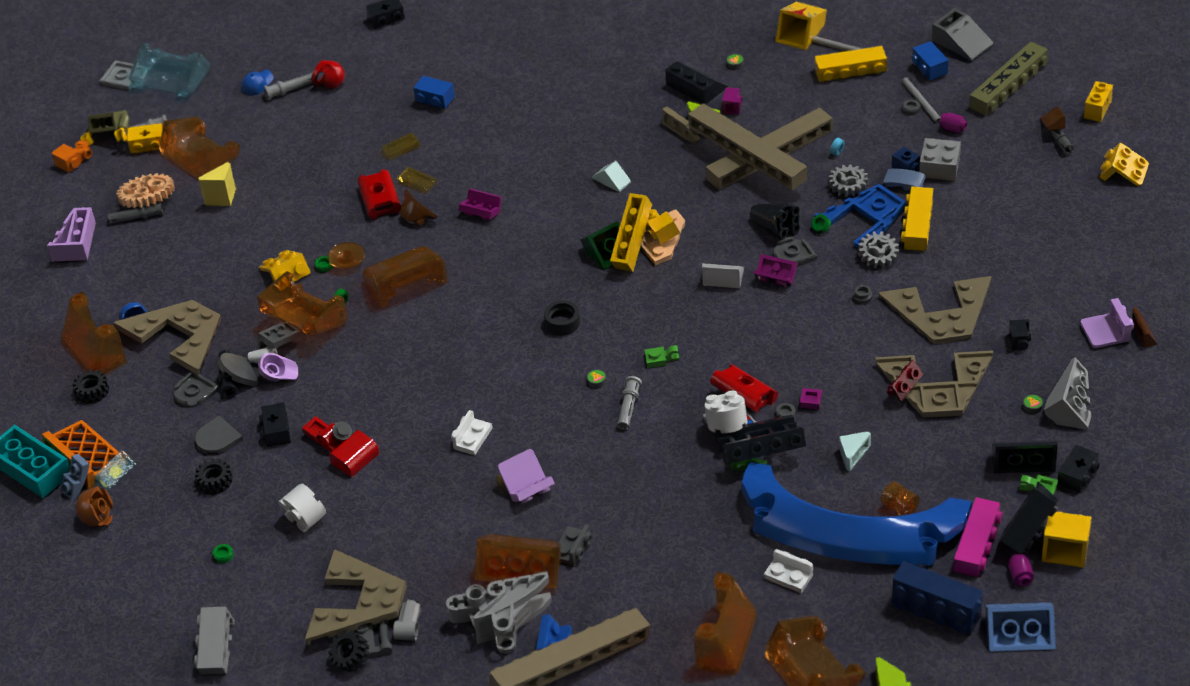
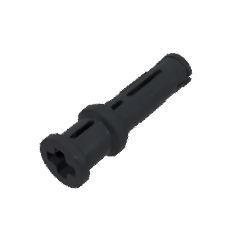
(228, 388)

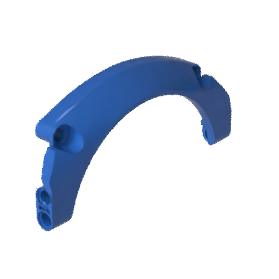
(849, 536)

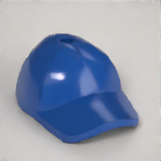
(254, 82)

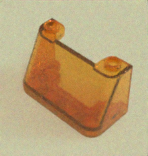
(187, 146)
(402, 270)
(299, 309)
(91, 346)
(723, 645)
(803, 658)

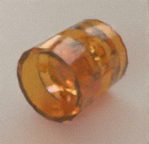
(898, 498)

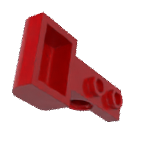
(346, 455)

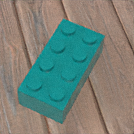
(31, 461)

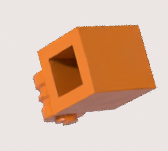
(70, 158)

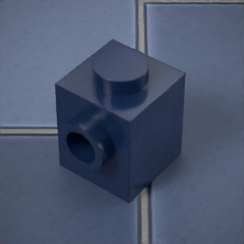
(906, 160)

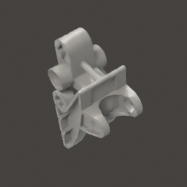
(505, 612)

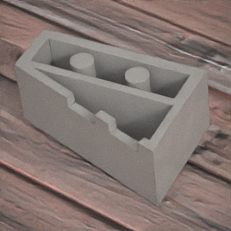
(213, 640)

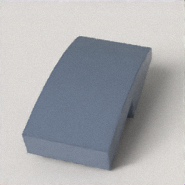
(903, 178)
(74, 480)

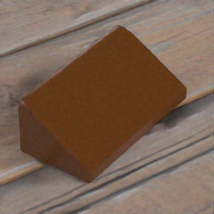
(1054, 119)
(1142, 328)

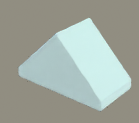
(613, 177)
(853, 448)

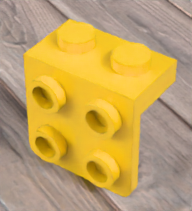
(1126, 163)
(287, 261)

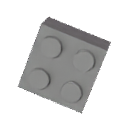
(940, 159)

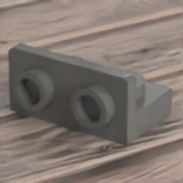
(277, 336)
(573, 544)

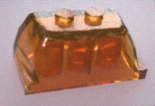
(516, 556)

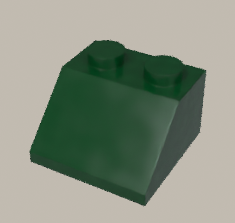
(601, 243)

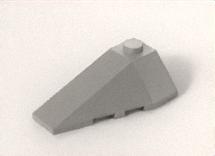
(1068, 399)

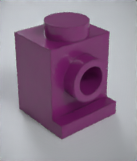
(731, 101)

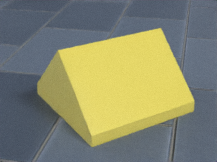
(218, 186)

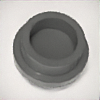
(862, 293)
(341, 431)

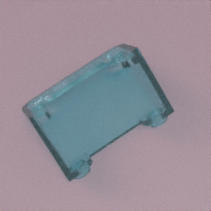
(168, 71)

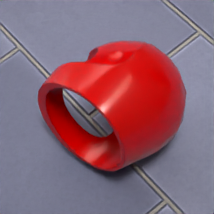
(332, 76)

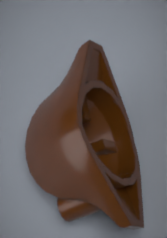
(414, 211)

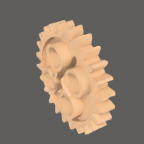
(145, 190)

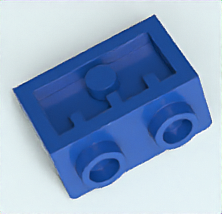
(551, 632)

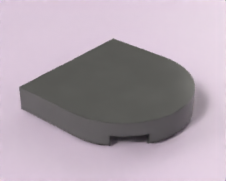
(795, 250)
(238, 368)
(194, 390)
(217, 437)

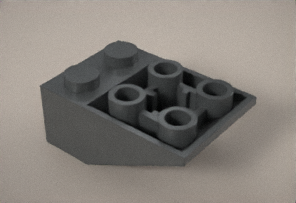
(961, 35)

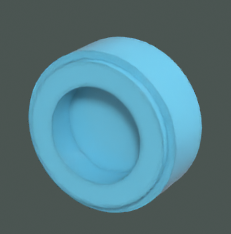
(837, 147)

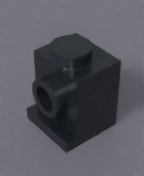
(1019, 334)

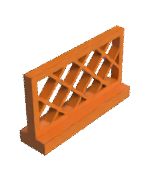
(62, 447)

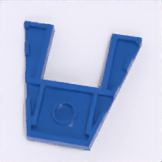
(875, 204)

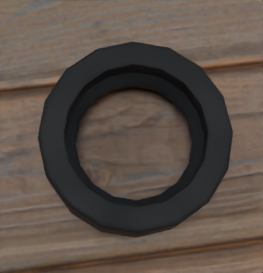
(564, 327)

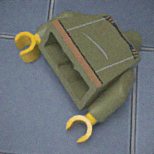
(105, 122)

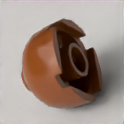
(92, 504)

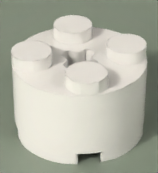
(725, 412)
(302, 507)

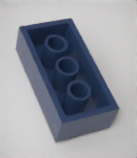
(937, 598)

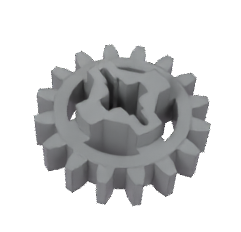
(848, 180)
(878, 249)

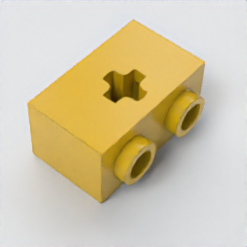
(1098, 101)
(144, 138)

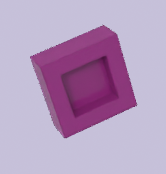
(810, 398)

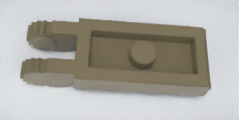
(679, 125)

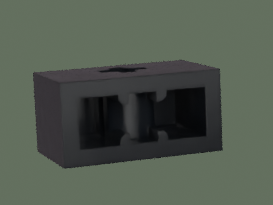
(385, 12)
(275, 424)
(1078, 468)

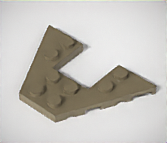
(187, 317)
(946, 324)
(941, 398)
(378, 600)

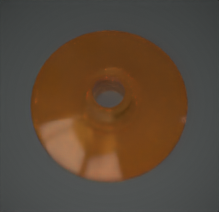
(346, 255)

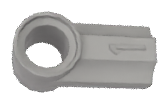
(407, 626)

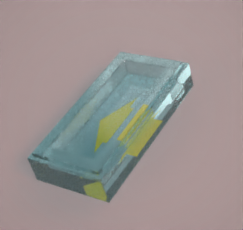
(115, 470)

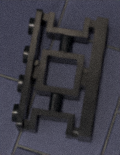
(761, 439)

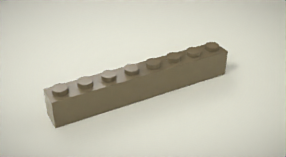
(787, 139)
(748, 147)
(574, 652)

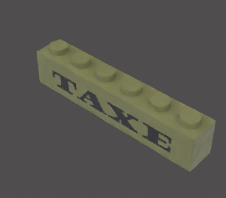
(1008, 78)

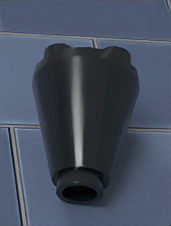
(777, 218)

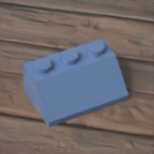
(1020, 626)

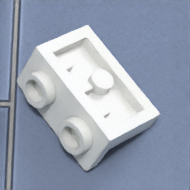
(470, 434)
(789, 571)

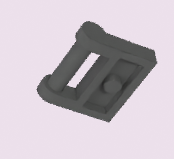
(366, 631)

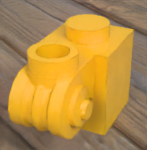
(661, 226)

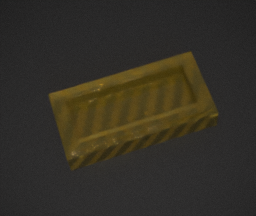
(401, 146)
(417, 179)

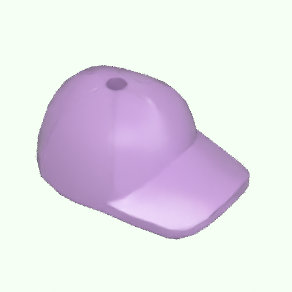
(277, 368)

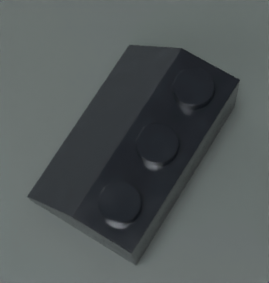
(693, 83)
(1024, 456)
(1029, 519)

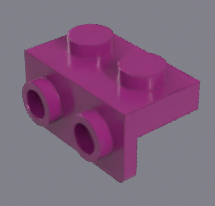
(481, 204)
(776, 269)

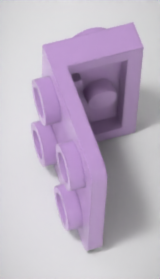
(1110, 327)
(524, 476)

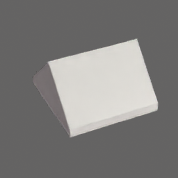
(722, 275)

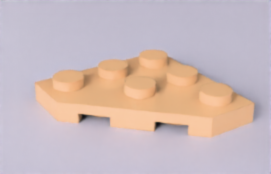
(661, 253)

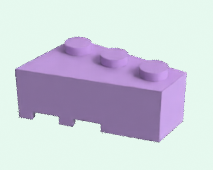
(75, 237)

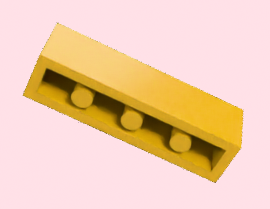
(850, 63)
(918, 218)
(631, 232)

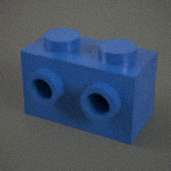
(930, 60)
(434, 92)

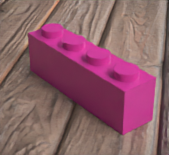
(977, 537)

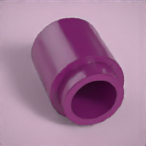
(953, 122)
(1021, 570)

